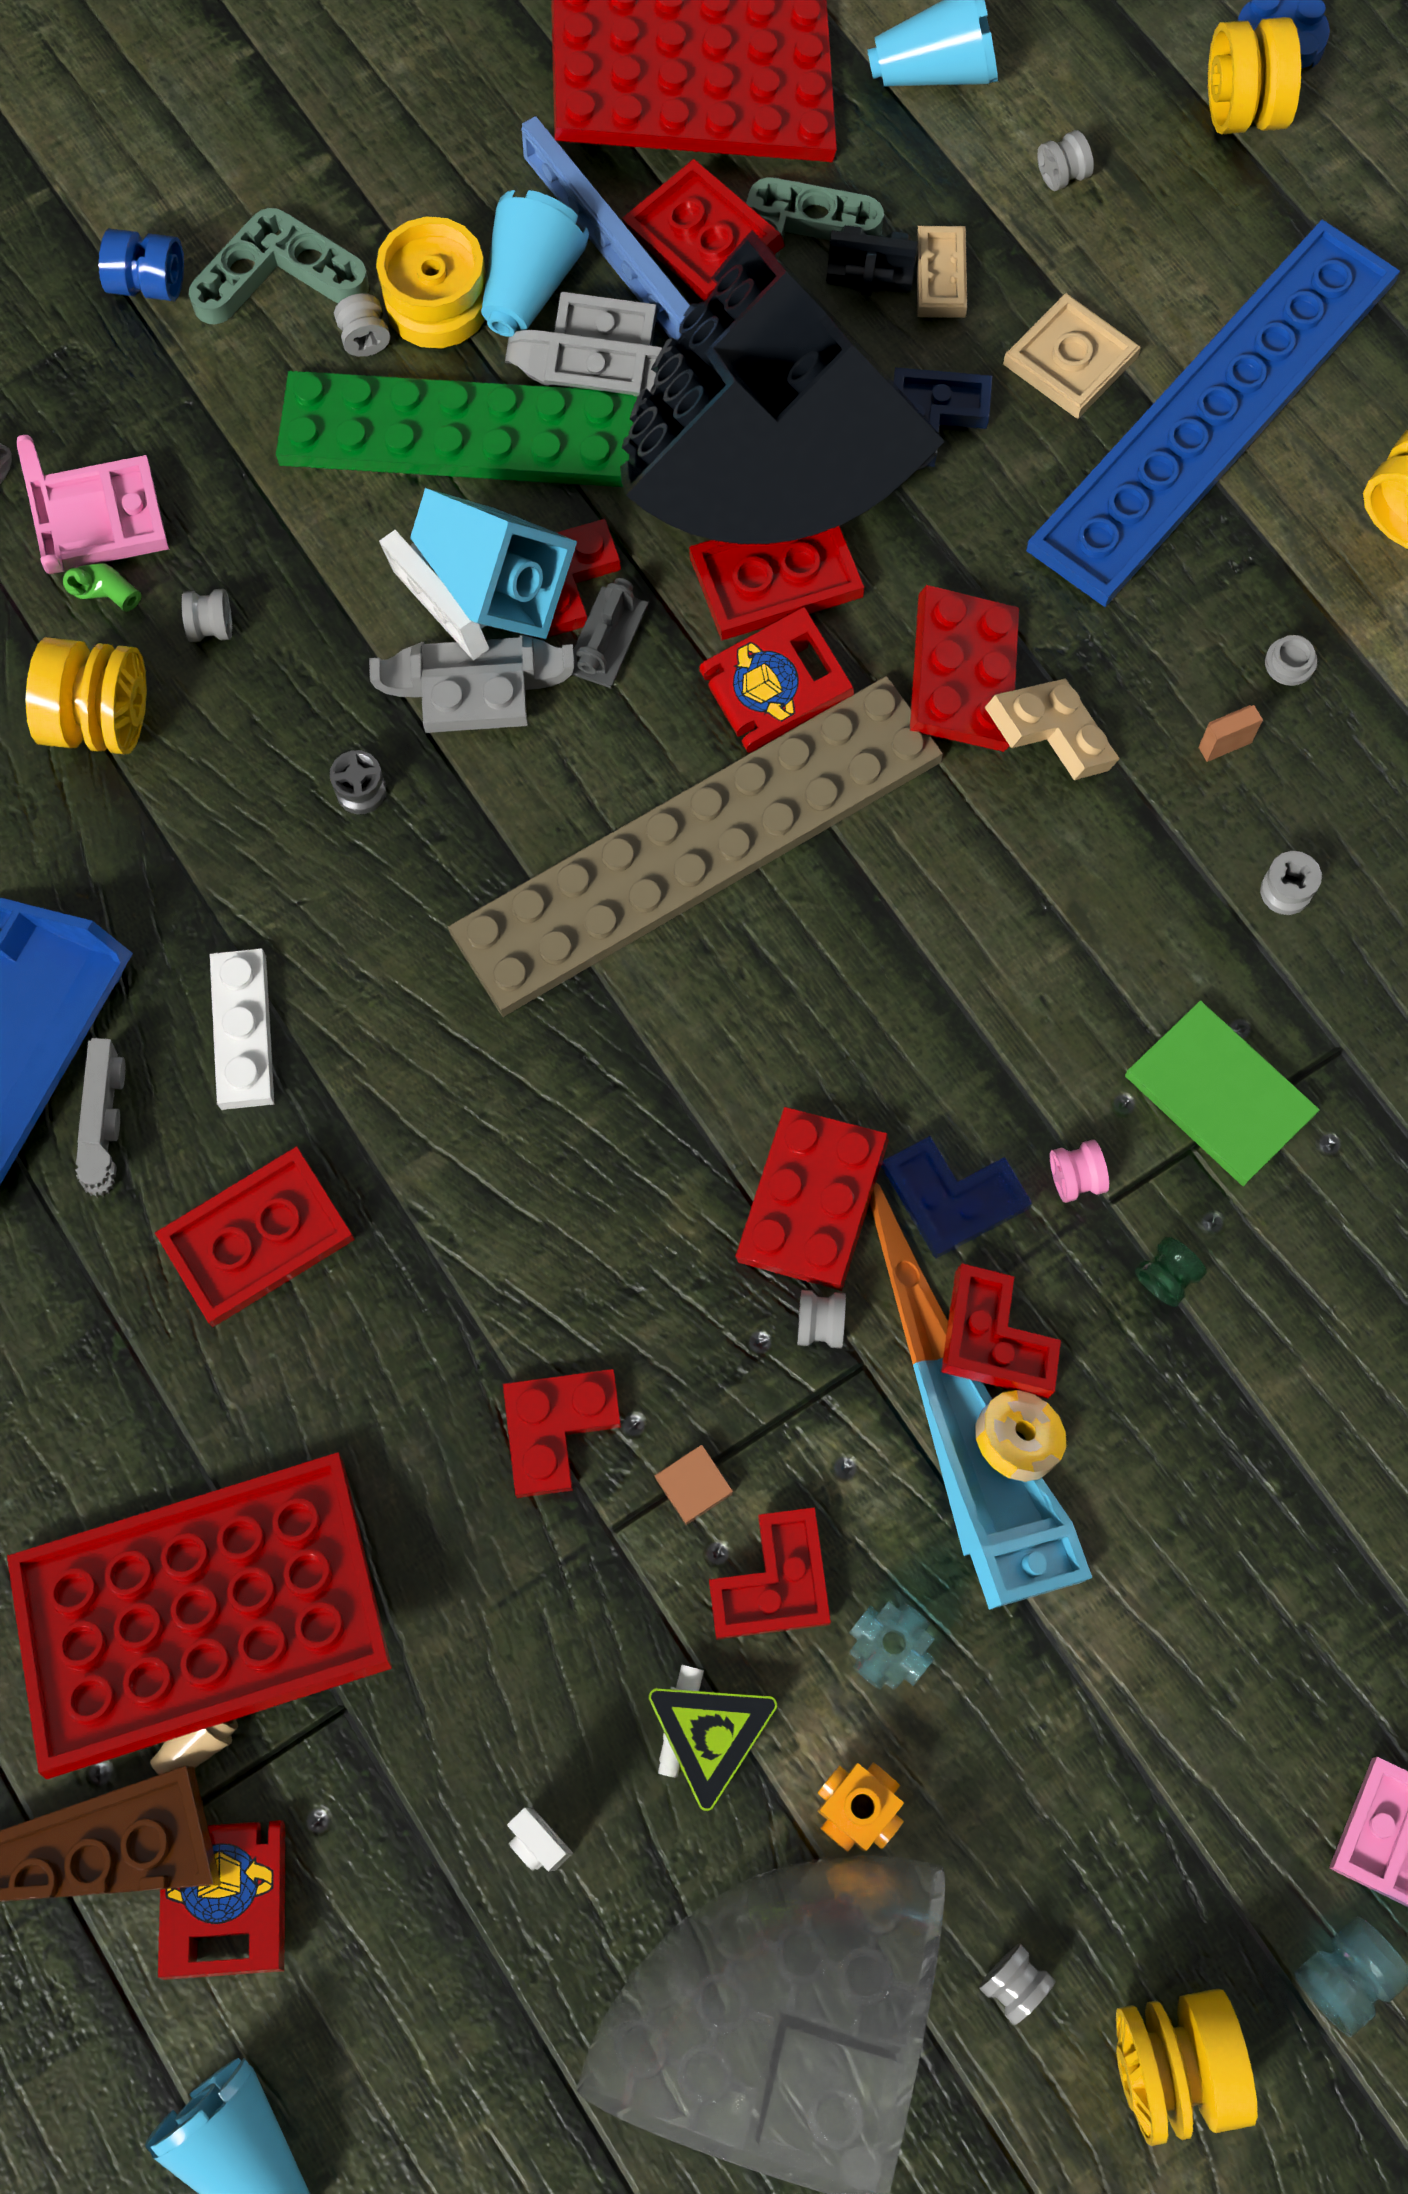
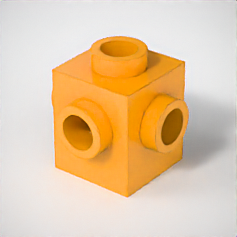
(842, 1824)

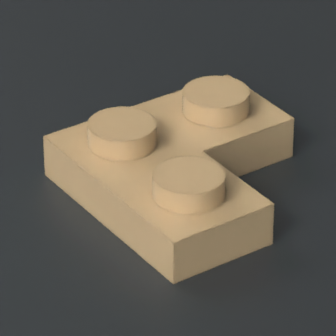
(1057, 715)

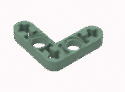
(805, 195)
(278, 251)

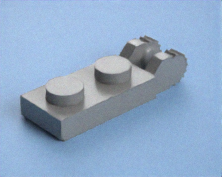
(98, 1119)

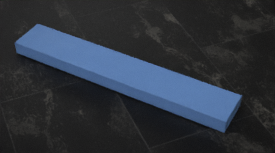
(604, 226)

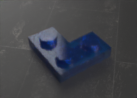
(949, 1210)

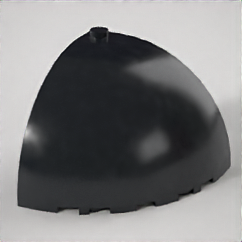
(768, 415)

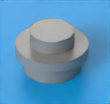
(1291, 660)

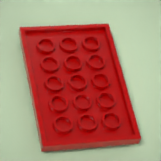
(695, 76)
(194, 1615)

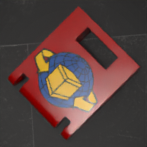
(768, 684)
(245, 1903)

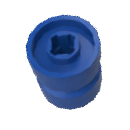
(138, 264)

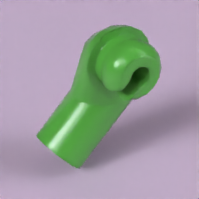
(99, 582)

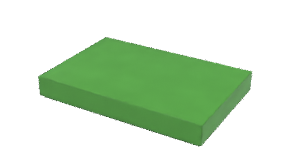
(1221, 1093)

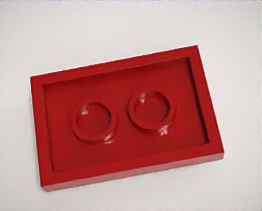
(696, 225)
(765, 582)
(959, 665)
(812, 1198)
(254, 1236)

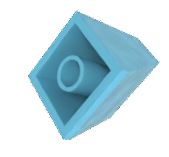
(493, 562)

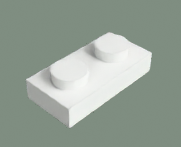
(537, 1842)

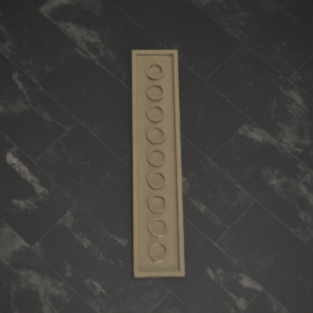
(693, 846)

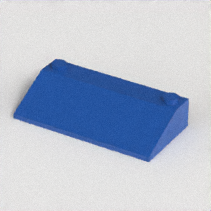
(51, 990)

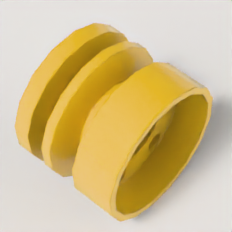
(86, 695)
(1186, 2066)

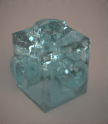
(875, 1662)

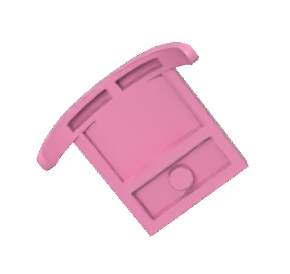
(92, 511)
(1376, 1833)

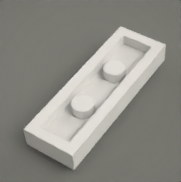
(422, 581)
(241, 1029)

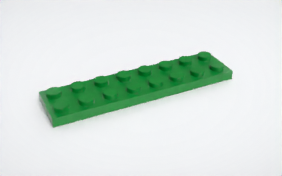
(454, 428)

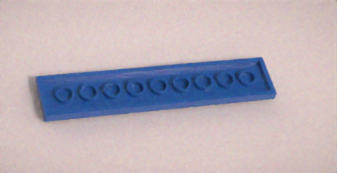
(1212, 413)

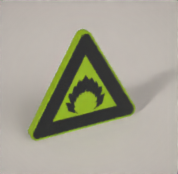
(710, 1734)

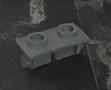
(608, 633)

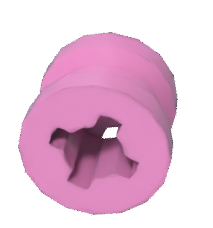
(1079, 1171)

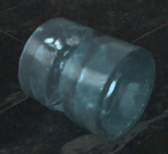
(1353, 1976)

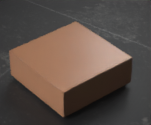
(1230, 732)
(693, 1484)

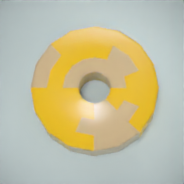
(1009, 1453)

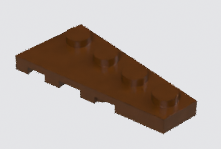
(114, 1843)

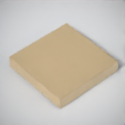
(1071, 355)

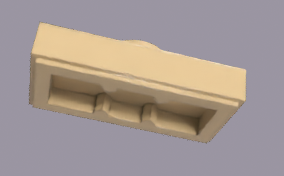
(941, 271)

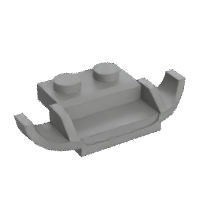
(594, 346)
(468, 692)

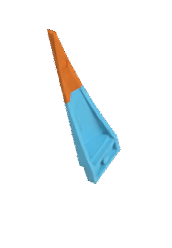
(1007, 1526)

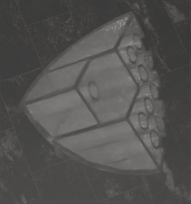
(783, 2022)

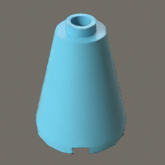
(937, 47)
(528, 258)
(227, 2139)

